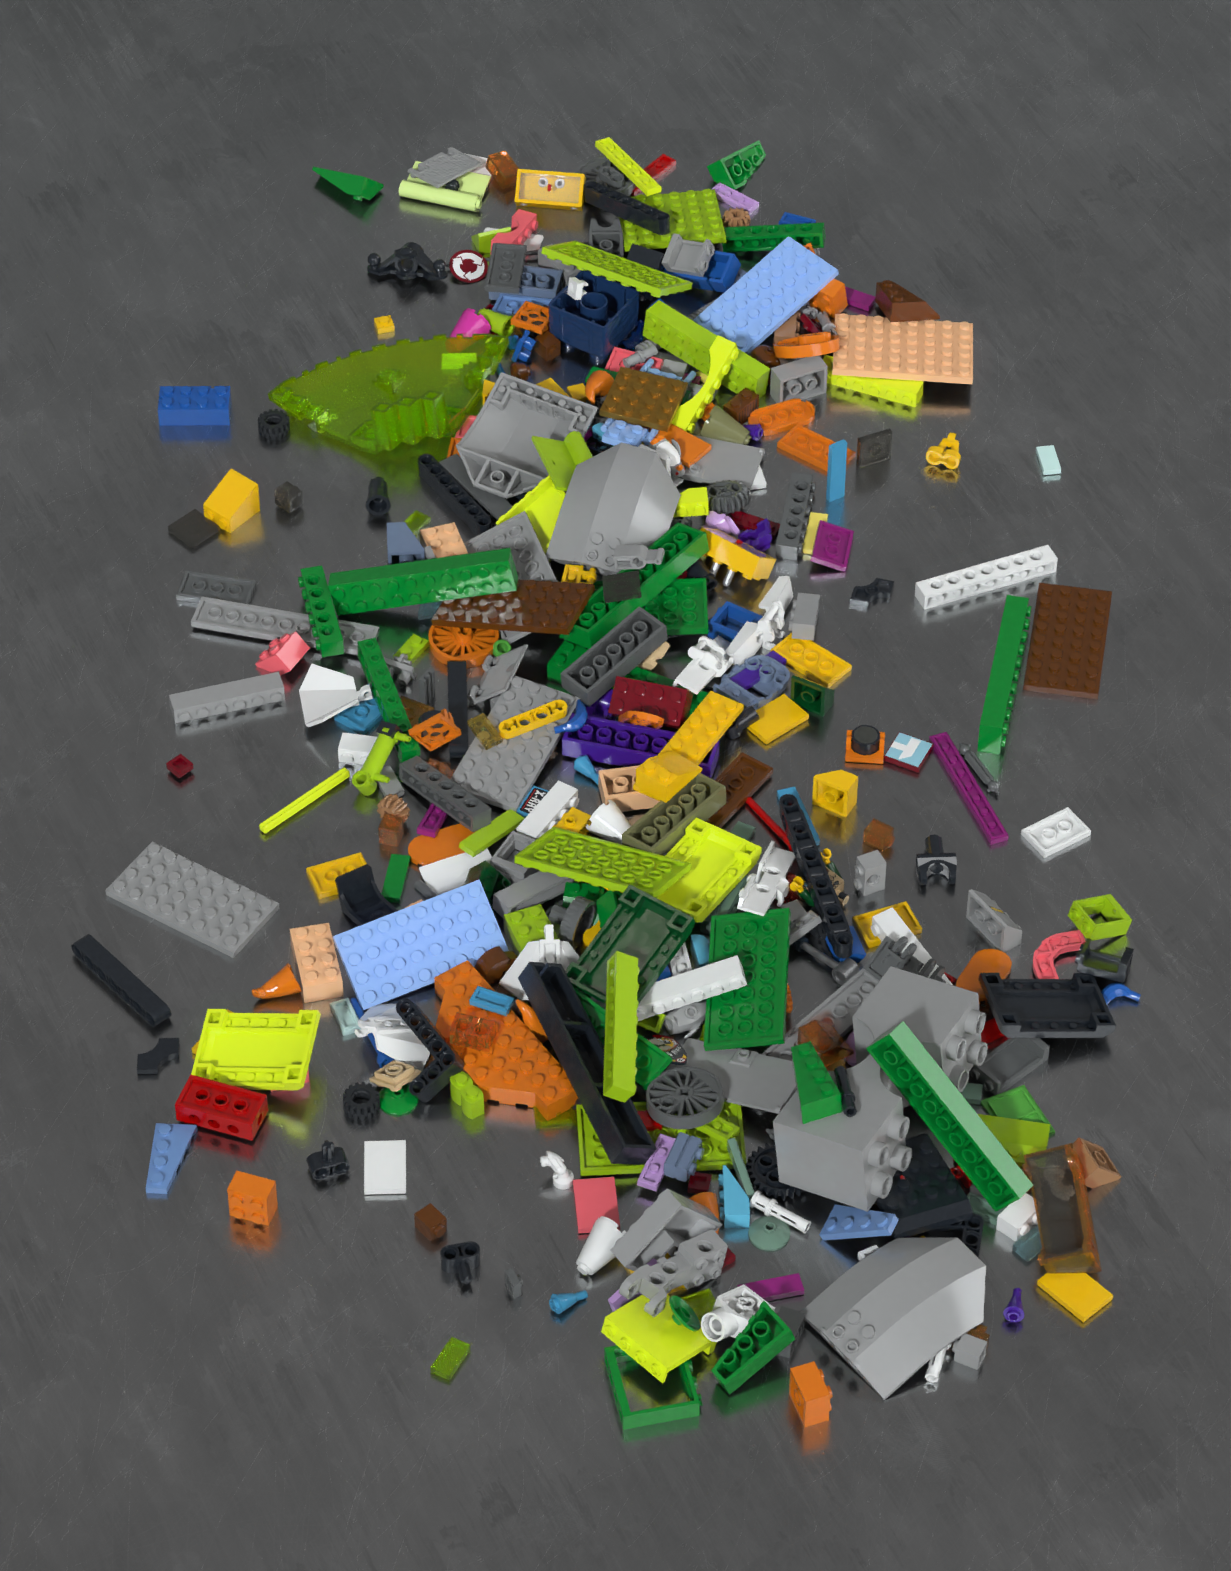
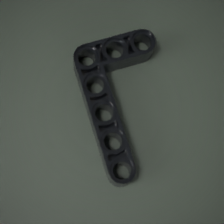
(441, 1065)
(968, 1231)

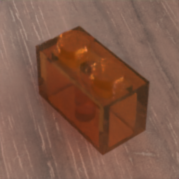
(502, 169)

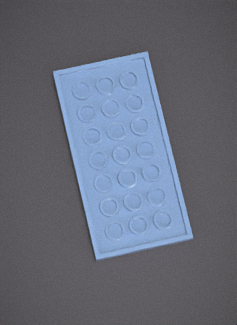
(767, 295)
(418, 944)

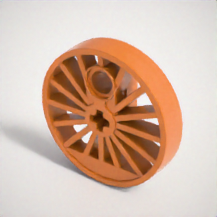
(807, 345)
(452, 640)

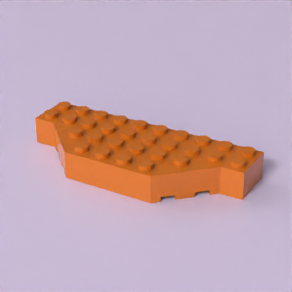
(517, 1064)

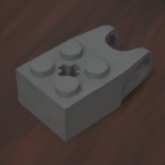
(607, 238)

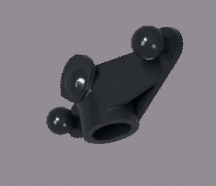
(408, 264)

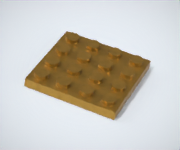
(643, 399)

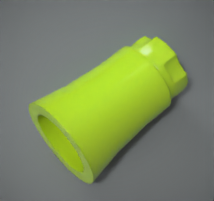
(499, 322)

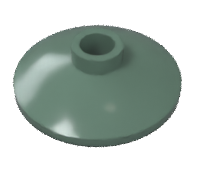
(769, 1239)

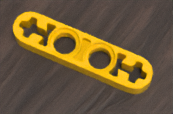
(531, 716)

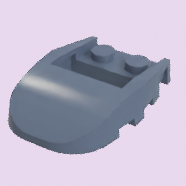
(770, 684)

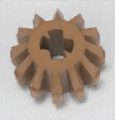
(736, 218)
(393, 806)

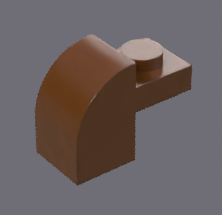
(494, 963)

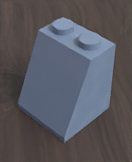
(402, 544)

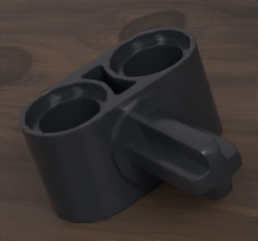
(328, 1162)
(461, 1259)

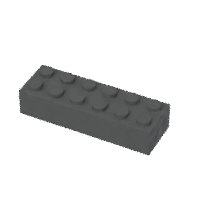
(614, 656)

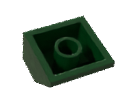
(811, 695)

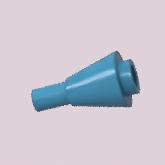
(585, 767)
(562, 1301)

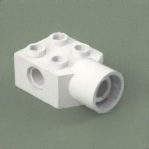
(731, 1313)

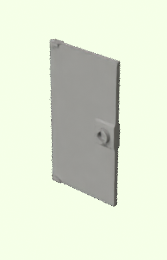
(726, 462)
(745, 1075)

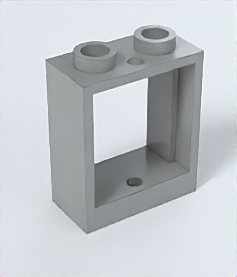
(512, 871)

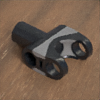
(935, 861)

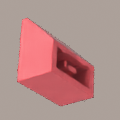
(283, 653)

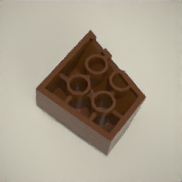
(902, 305)

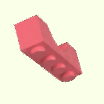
(522, 227)

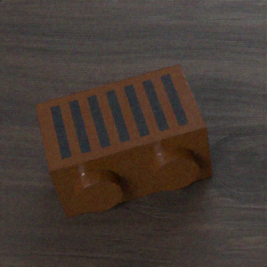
(742, 405)

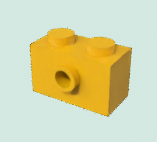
(575, 821)

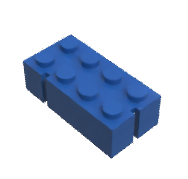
(719, 275)
(194, 405)

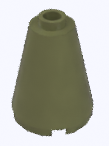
(725, 428)

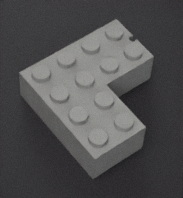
(661, 1227)

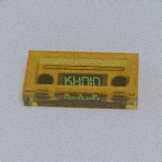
(484, 731)

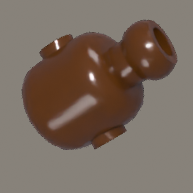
(766, 356)

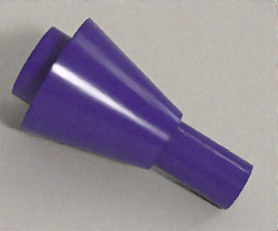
(756, 431)
(1014, 1309)

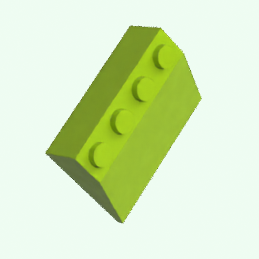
(1018, 1136)

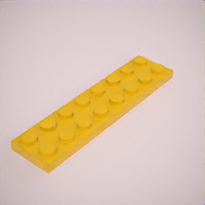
(702, 730)

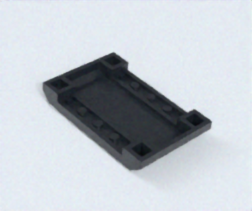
(1048, 1007)
(927, 1195)

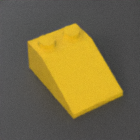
(666, 774)

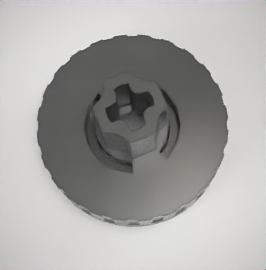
(574, 920)

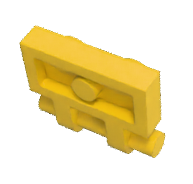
(576, 574)

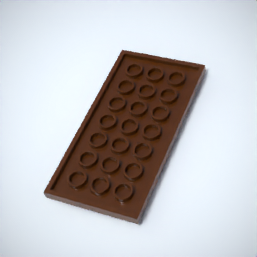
(532, 608)
(1068, 641)

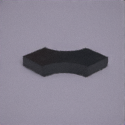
(866, 594)
(151, 1061)

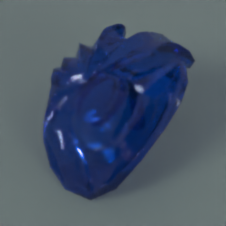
(636, 337)

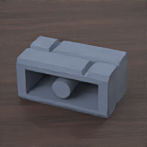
(683, 1157)

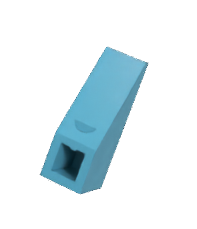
(735, 1202)

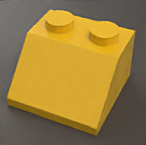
(835, 791)

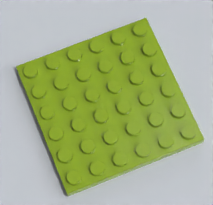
(691, 214)

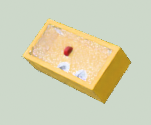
(550, 189)
(737, 556)

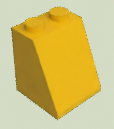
(232, 501)

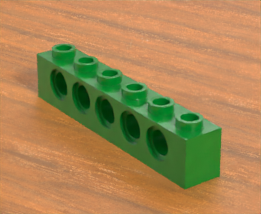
(770, 236)
(321, 611)

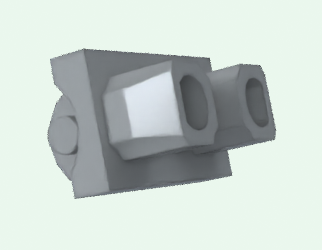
(402, 667)

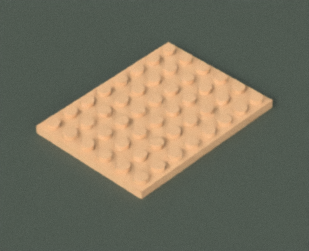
(904, 349)

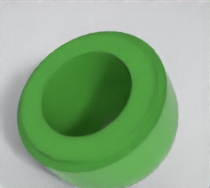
(501, 647)

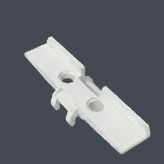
(760, 634)
(706, 663)
(768, 882)

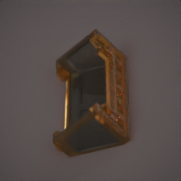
(1062, 1211)

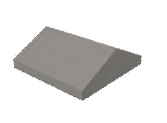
(673, 364)

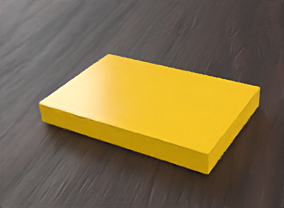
(777, 719)
(324, 875)
(864, 921)
(1076, 1293)

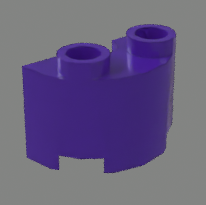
(758, 538)
(601, 706)

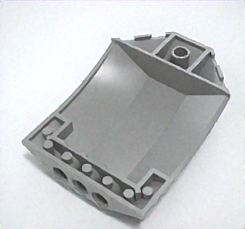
(499, 442)
(610, 502)
(901, 1307)

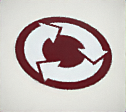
(468, 266)

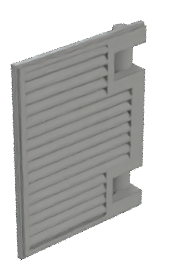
(444, 167)
(498, 677)

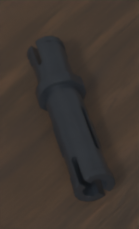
(844, 1088)

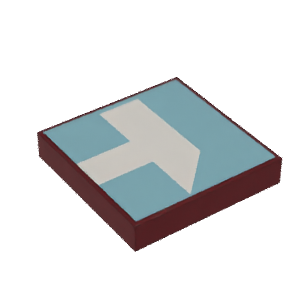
(908, 752)

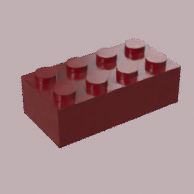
(652, 698)

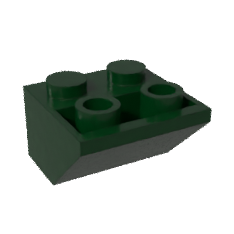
(490, 878)

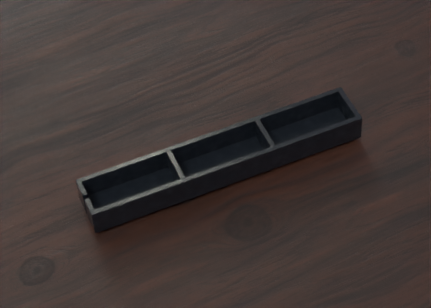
(582, 1059)

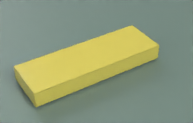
(813, 521)

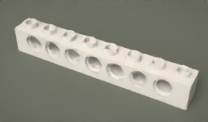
(986, 577)

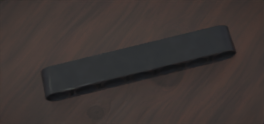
(627, 208)
(453, 494)
(458, 706)
(121, 980)

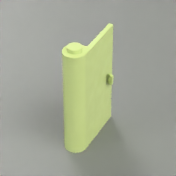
(467, 197)

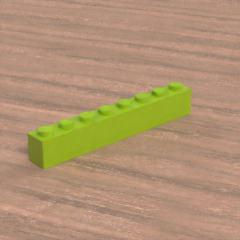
(620, 1027)

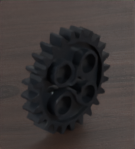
(764, 1174)

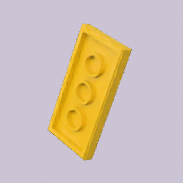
(812, 660)

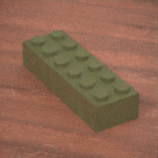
(666, 822)

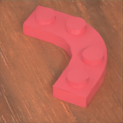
(1051, 948)

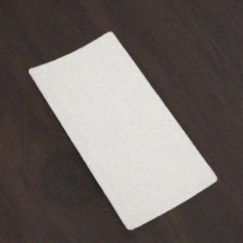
(452, 871)

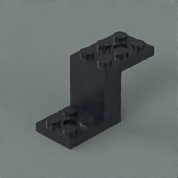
(648, 258)

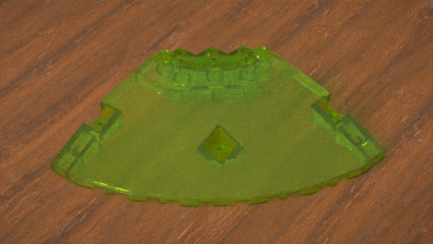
(394, 390)

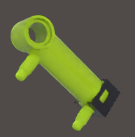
(366, 778)

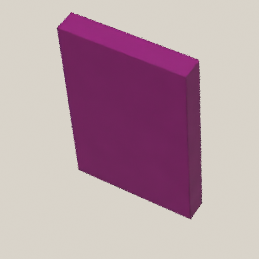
(832, 546)

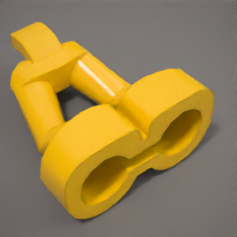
(950, 457)

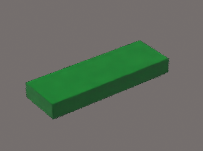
(396, 877)

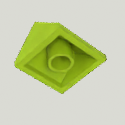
(483, 240)

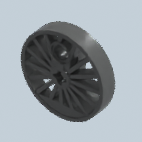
(603, 171)
(670, 1102)

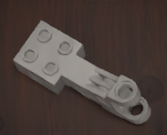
(691, 1265)

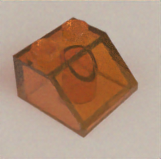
(826, 1041)

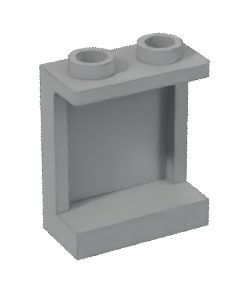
(687, 256)

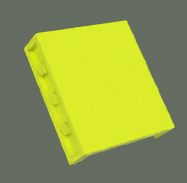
(542, 508)
(654, 1341)

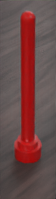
(769, 821)

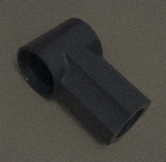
(745, 719)

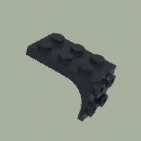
(361, 897)

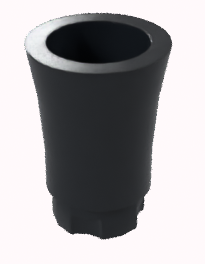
(378, 499)
(700, 570)

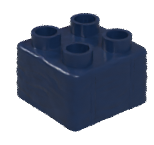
(598, 319)

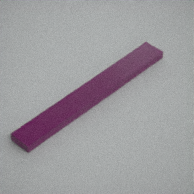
(969, 788)

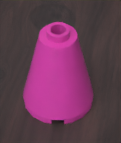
(470, 324)

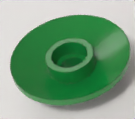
(397, 1102)
(683, 1314)

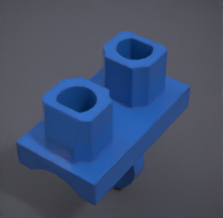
(519, 345)

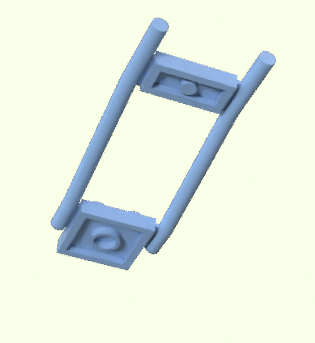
(620, 431)

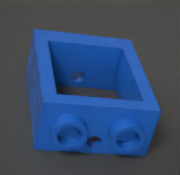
(732, 611)

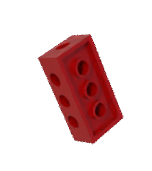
(221, 1107)

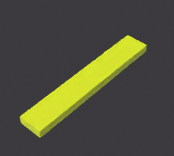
(628, 166)

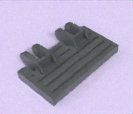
(885, 957)

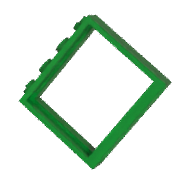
(655, 1415)

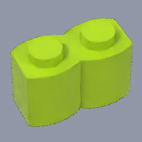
(467, 1095)

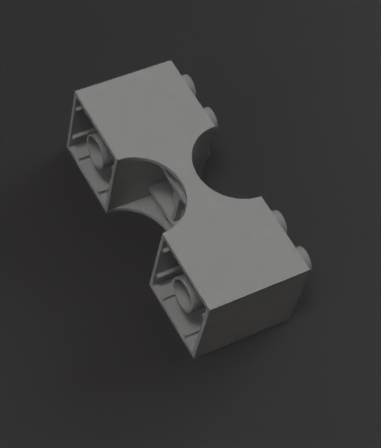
(859, 1154)

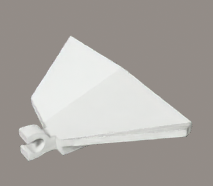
(328, 693)
(543, 951)
(393, 1035)

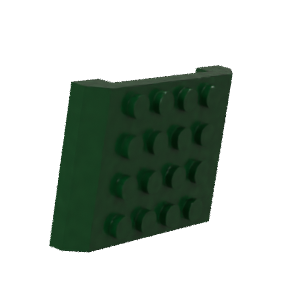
(639, 928)

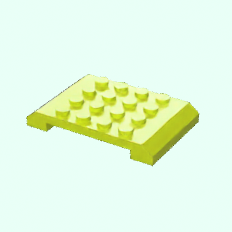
(717, 866)
(256, 1049)

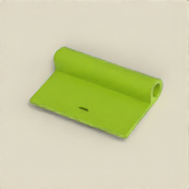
(562, 456)

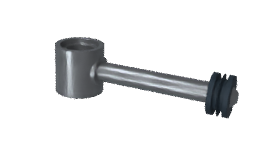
(841, 971)

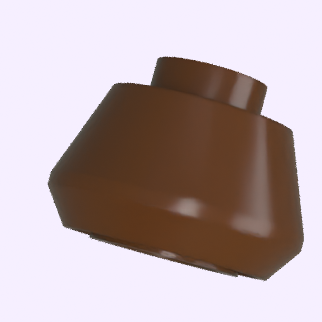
(520, 371)

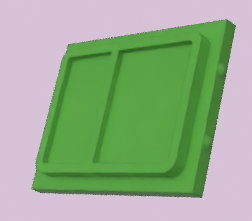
(1015, 1105)

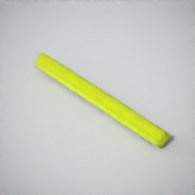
(304, 800)

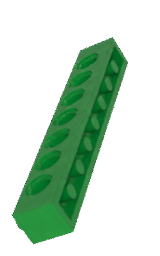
(386, 695)

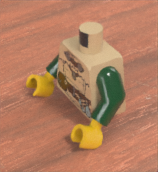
(835, 877)

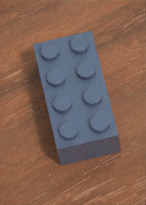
(537, 283)

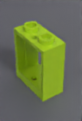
(1116, 916)

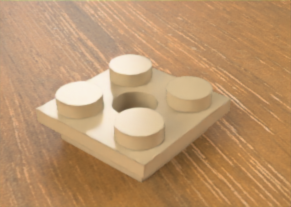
(394, 1075)

